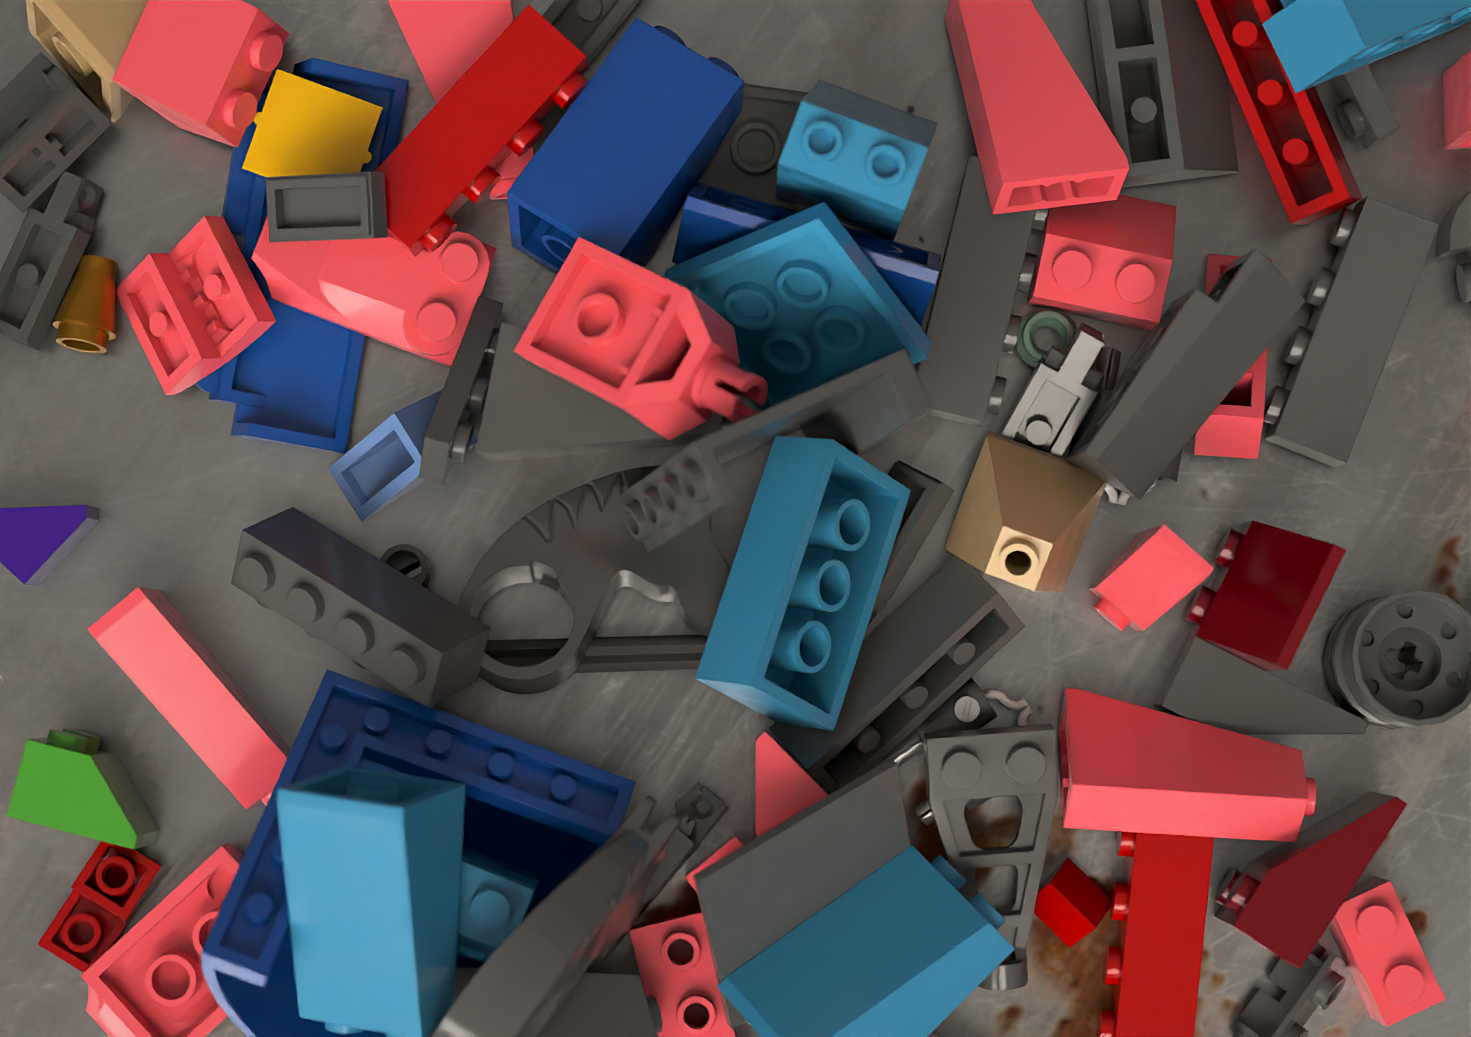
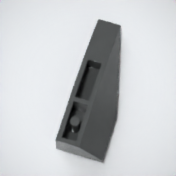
(1162, 89)

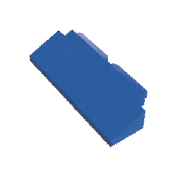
(303, 370)

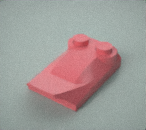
(382, 287)
(154, 973)

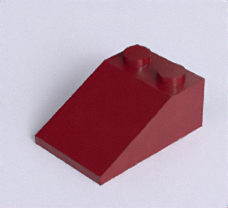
(1263, 593)
(1299, 886)

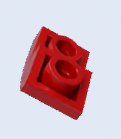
(100, 905)

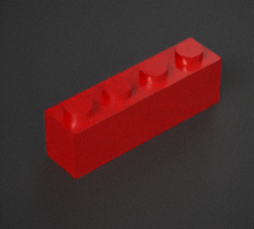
(1286, 125)
(477, 127)
(1159, 935)

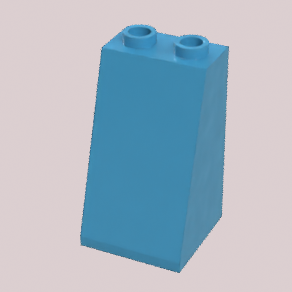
(853, 158)
(373, 897)
(875, 959)

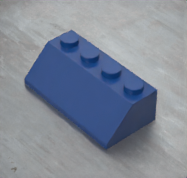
(720, 216)

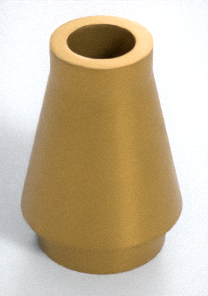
(89, 307)

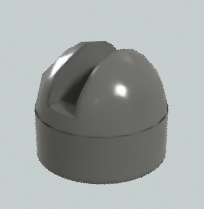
(406, 559)

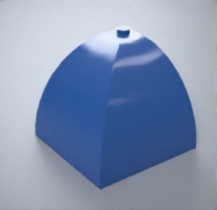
(517, 807)

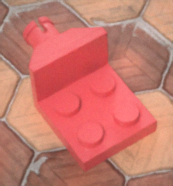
(639, 344)

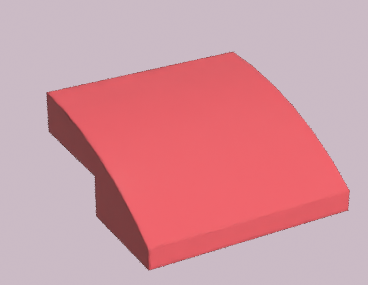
(194, 305)

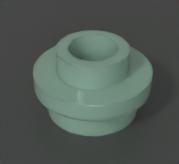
(1040, 318)

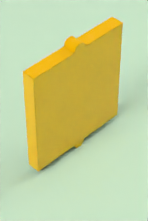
(310, 130)

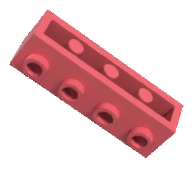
(681, 975)

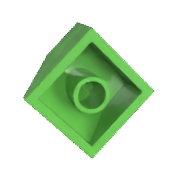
(80, 791)

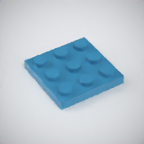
(802, 303)

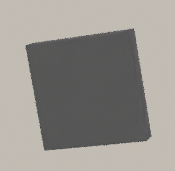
(754, 145)

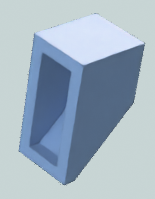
(387, 459)

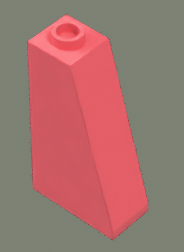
(447, 42)
(1029, 111)
(194, 693)
(1175, 775)

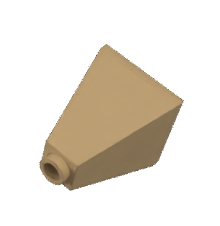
(88, 43)
(1024, 515)

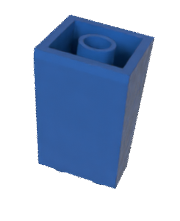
(625, 150)

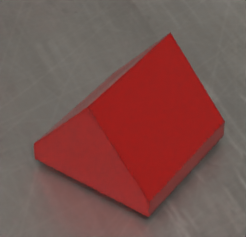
(1070, 903)

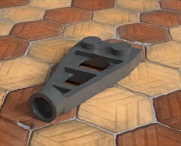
(989, 765)

